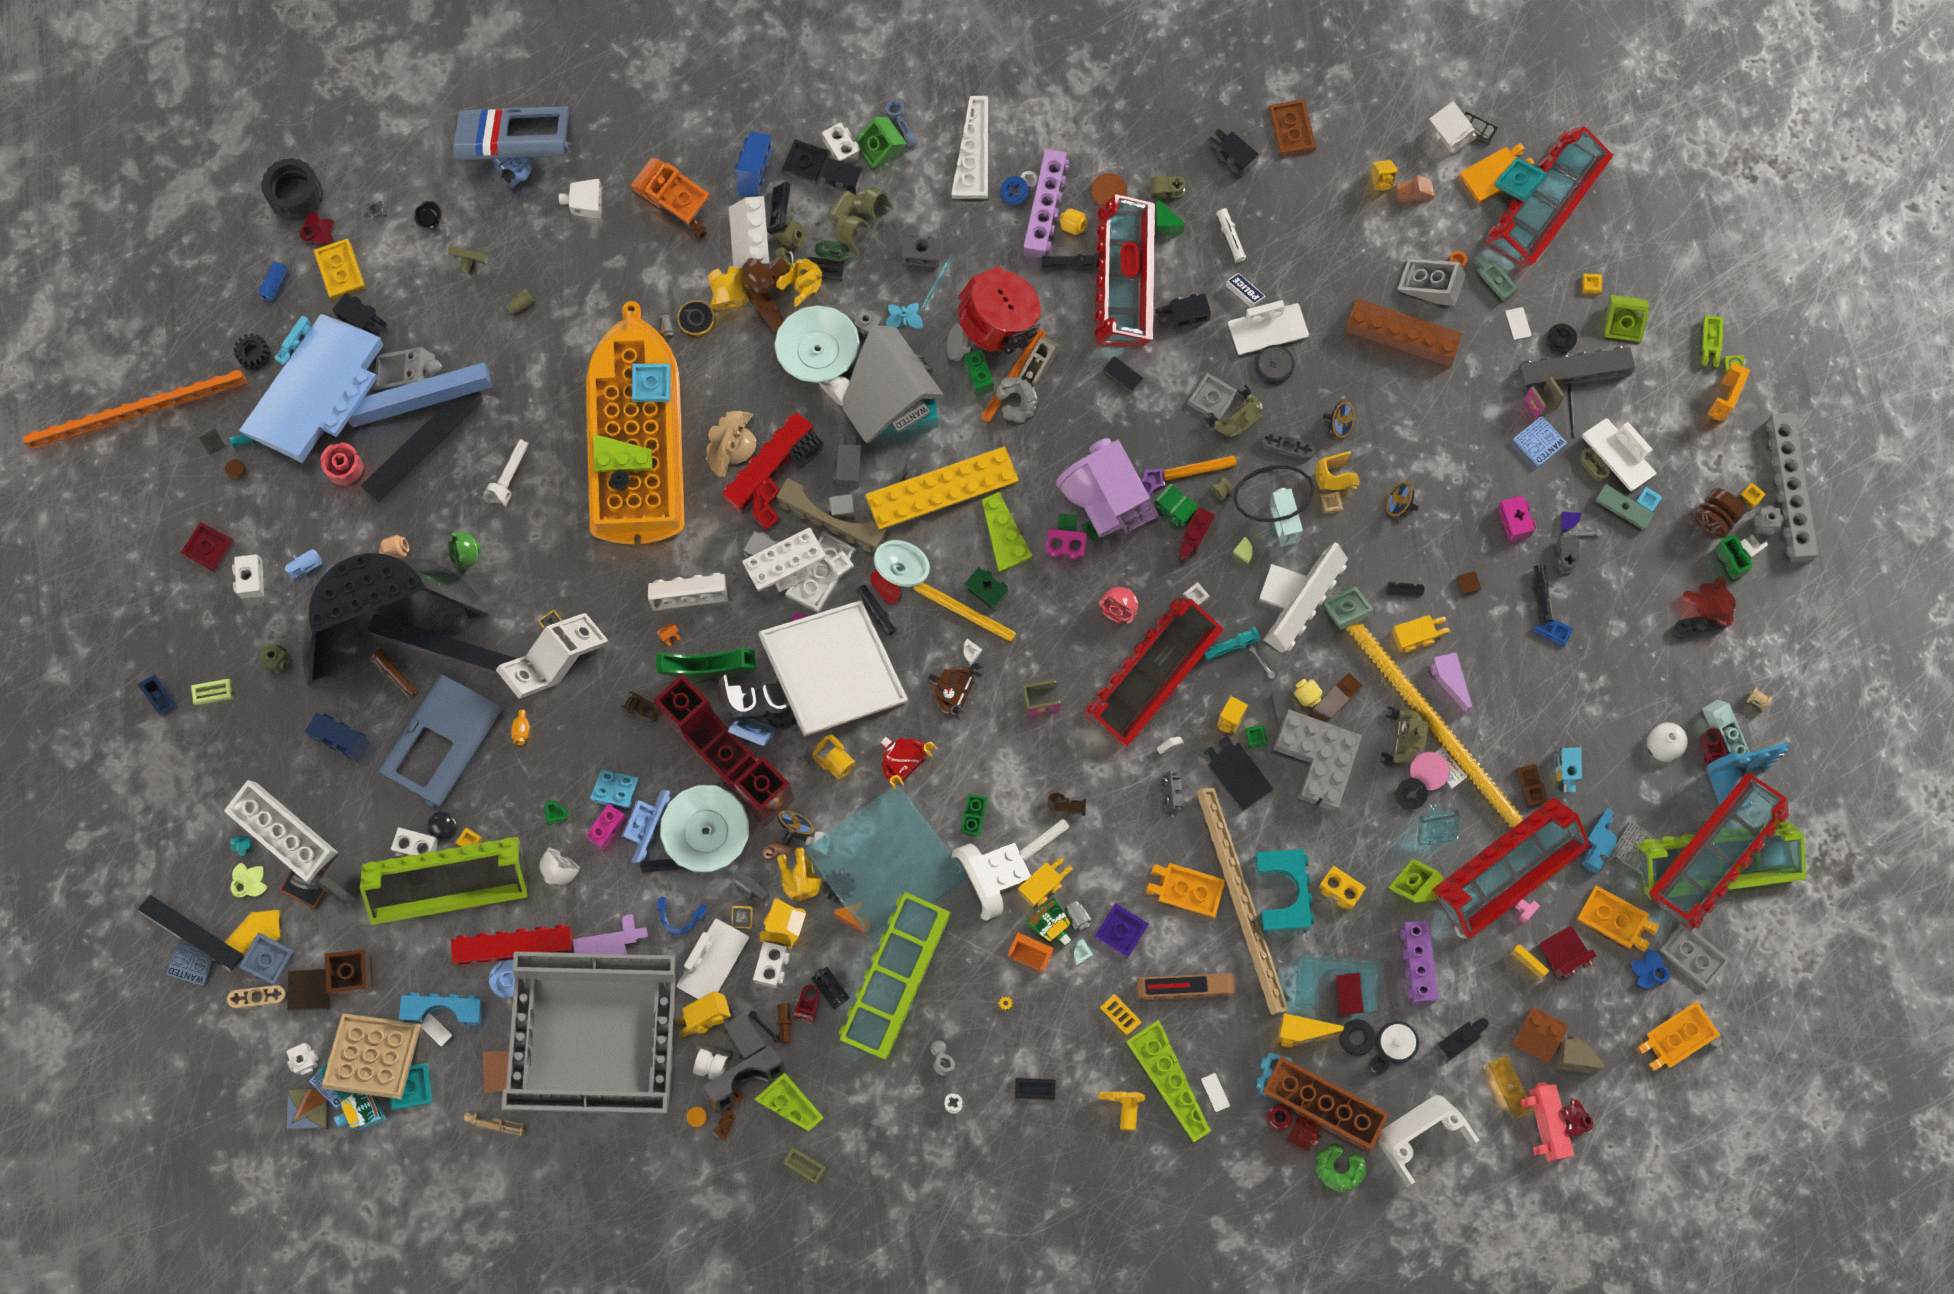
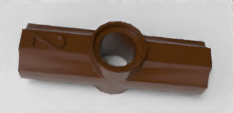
(767, 310)

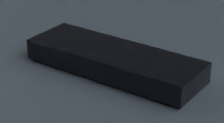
(778, 208)

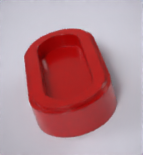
(1129, 260)
(888, 591)

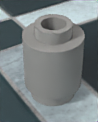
(1077, 916)

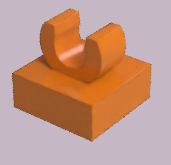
(667, 632)

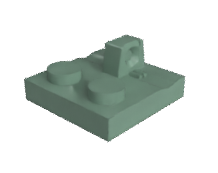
(1348, 608)

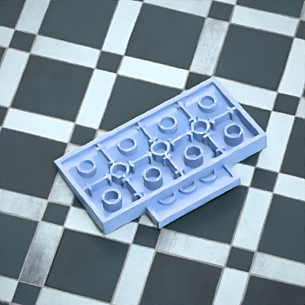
(315, 388)

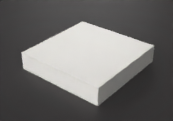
(1280, 586)

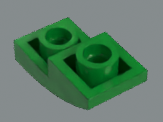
(974, 814)

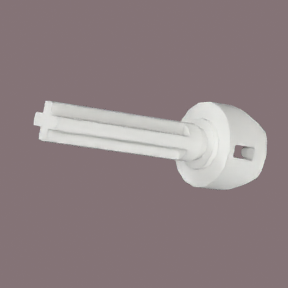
(498, 492)

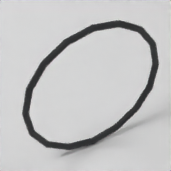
(1279, 518)

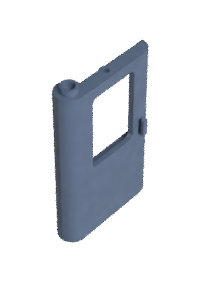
(455, 715)

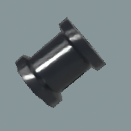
(1382, 1059)

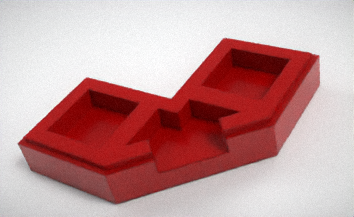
(761, 509)

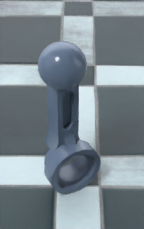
(910, 138)

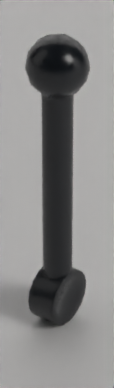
(753, 1015)

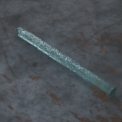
(939, 278)

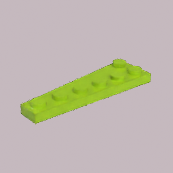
(1162, 1066)

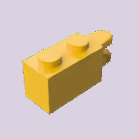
(1418, 633)
(1043, 883)
(703, 1014)

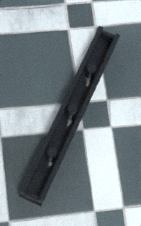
(420, 445)
(437, 645)

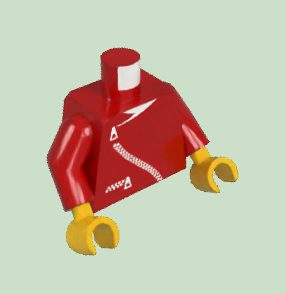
(903, 758)

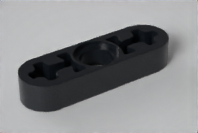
(1696, 632)

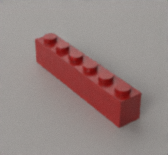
(767, 462)
(502, 945)

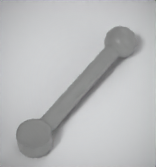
(1598, 533)
(1271, 674)

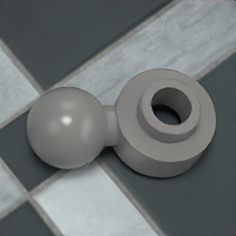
(938, 1049)

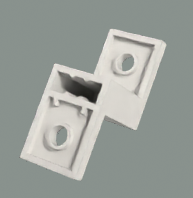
(552, 655)

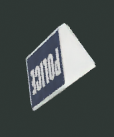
(1244, 290)

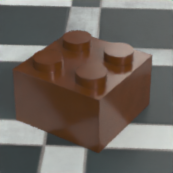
(348, 972)

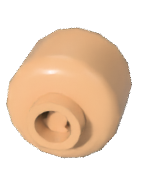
(394, 546)

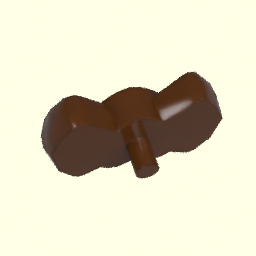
(724, 1124)

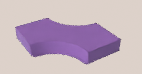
(1153, 480)

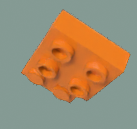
(669, 189)

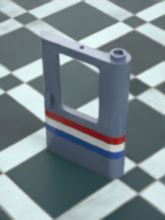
(484, 134)

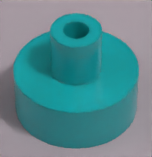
(240, 844)

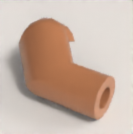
(776, 848)

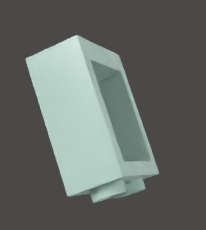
(1283, 504)

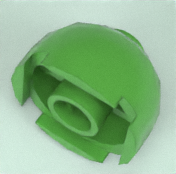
(463, 550)

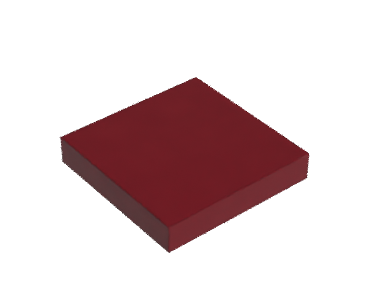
(206, 547)

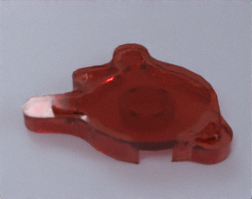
(1713, 601)

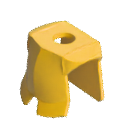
(727, 289)
(1330, 482)
(783, 924)

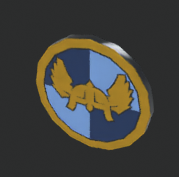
(1341, 419)
(1401, 500)
(796, 826)

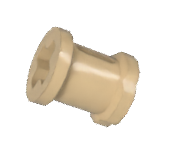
(1759, 699)

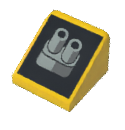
(742, 917)

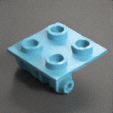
(614, 789)

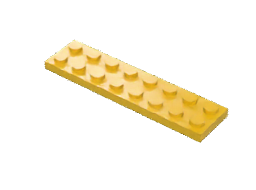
(941, 488)

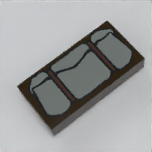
(1484, 130)

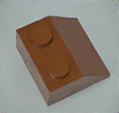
(1540, 1035)

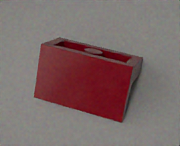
(1349, 994)

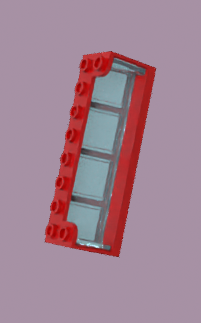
(1124, 303)

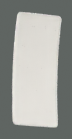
(435, 1030)

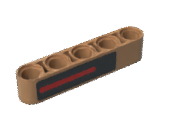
(1185, 986)

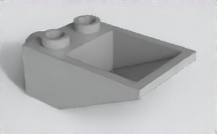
(404, 368)

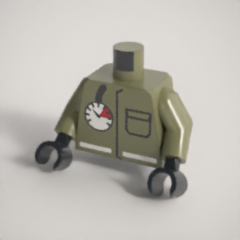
(1240, 418)
(1410, 736)

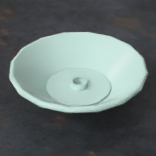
(814, 329)
(703, 809)

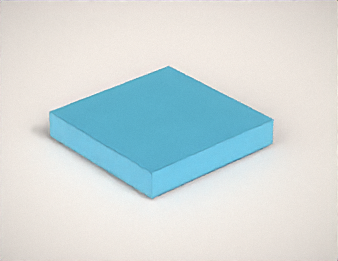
(651, 382)

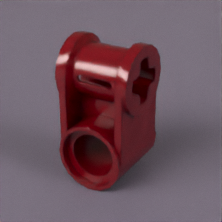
(1710, 750)
(807, 1005)

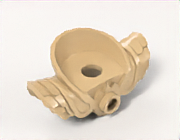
(730, 442)

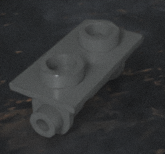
(1170, 783)

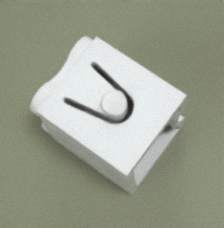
(1452, 127)

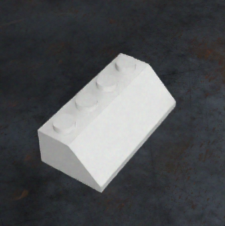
(749, 231)
(688, 592)

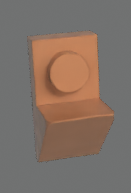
(1415, 190)

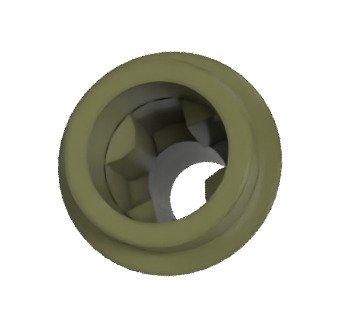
(520, 301)

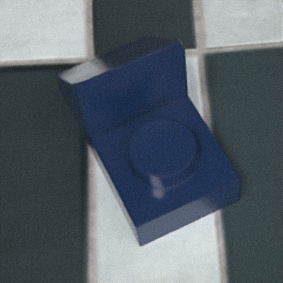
(156, 694)

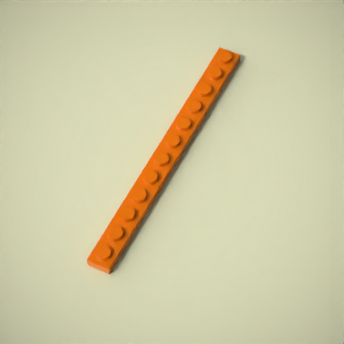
(129, 411)

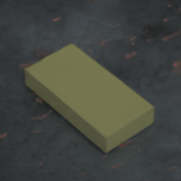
(804, 1165)

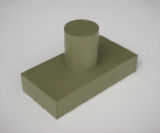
(467, 258)

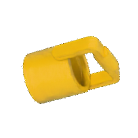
(836, 761)

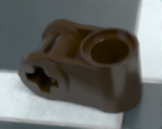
(637, 706)

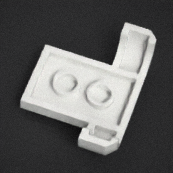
(992, 874)

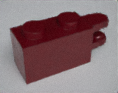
(1196, 533)

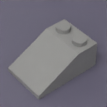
(1433, 280)

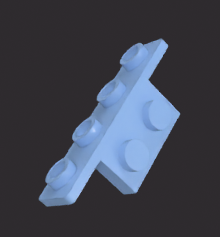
(642, 824)

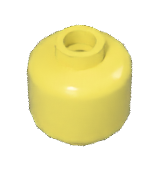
(1308, 693)

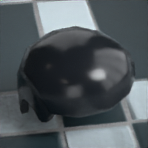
(428, 215)
(442, 825)

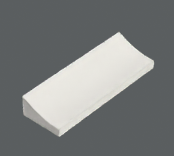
(280, 830)

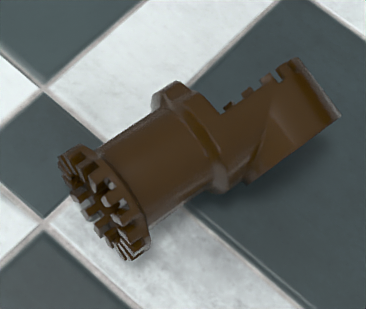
(1066, 804)

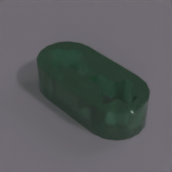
(831, 254)

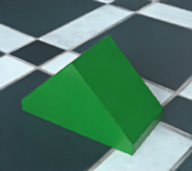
(1167, 221)

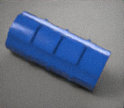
(272, 281)

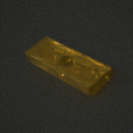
(1504, 1075)

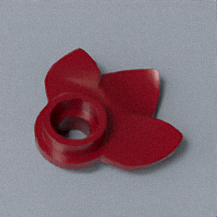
(319, 228)
(1579, 1119)

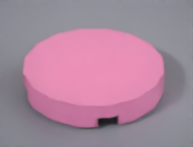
(1430, 769)

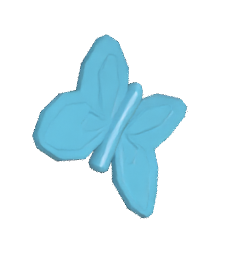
(904, 314)

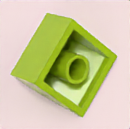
(1626, 318)

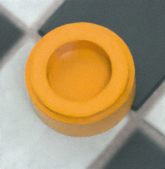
(696, 1117)

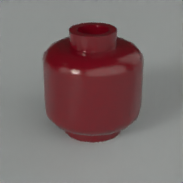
(1282, 1111)

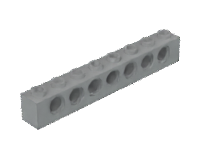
(1787, 424)

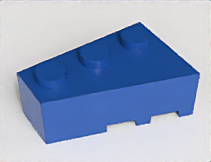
(752, 163)

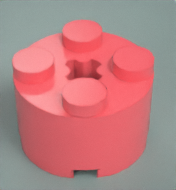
(351, 463)

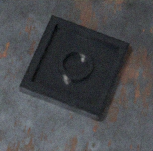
(805, 161)

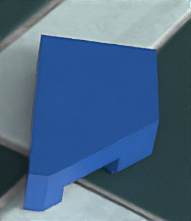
(1555, 631)

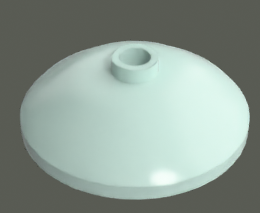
(901, 563)

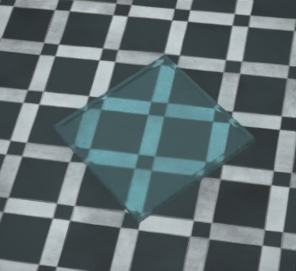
(882, 855)

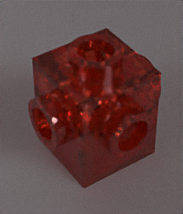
(1304, 1133)

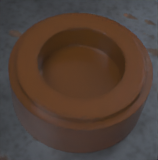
(235, 469)

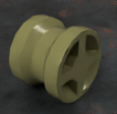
(1222, 488)

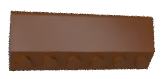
(1403, 332)

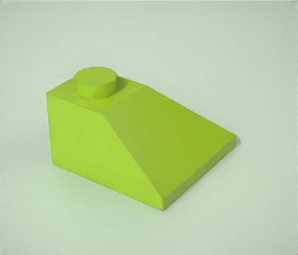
(1417, 882)

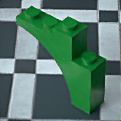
(706, 666)

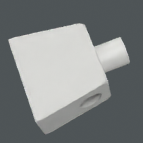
(584, 198)

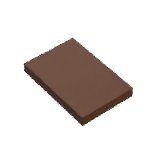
(1292, 127)

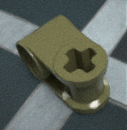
(1165, 188)

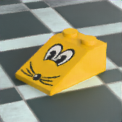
(1301, 1031)

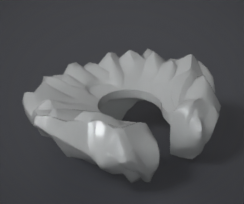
(1027, 394)

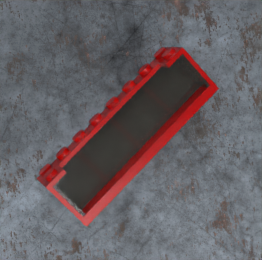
(1153, 671)

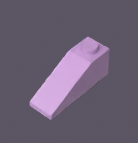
(1450, 677)

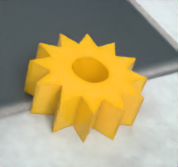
(1005, 1000)

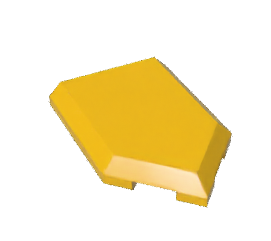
(263, 922)

